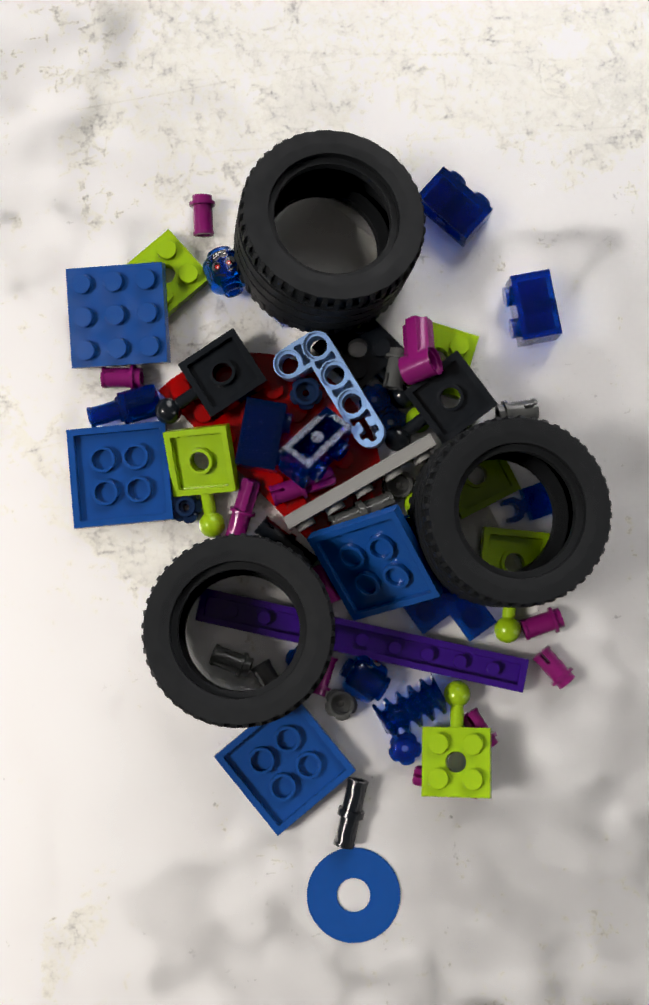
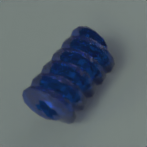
(411, 708)

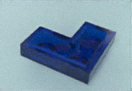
(469, 617)

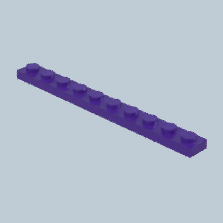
(370, 640)

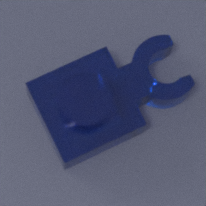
(533, 501)

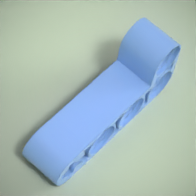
(338, 393)

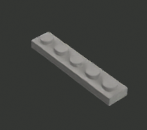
(360, 484)

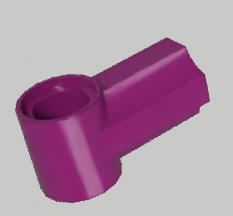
(420, 356)

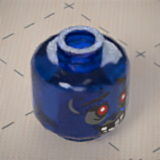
(222, 272)
(364, 678)

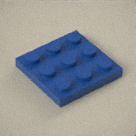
(118, 315)
(119, 475)
(375, 563)
(285, 766)

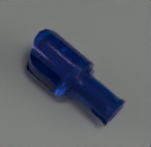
(128, 407)

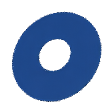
(383, 902)

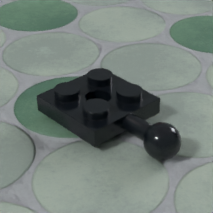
(370, 365)
(201, 372)
(444, 421)

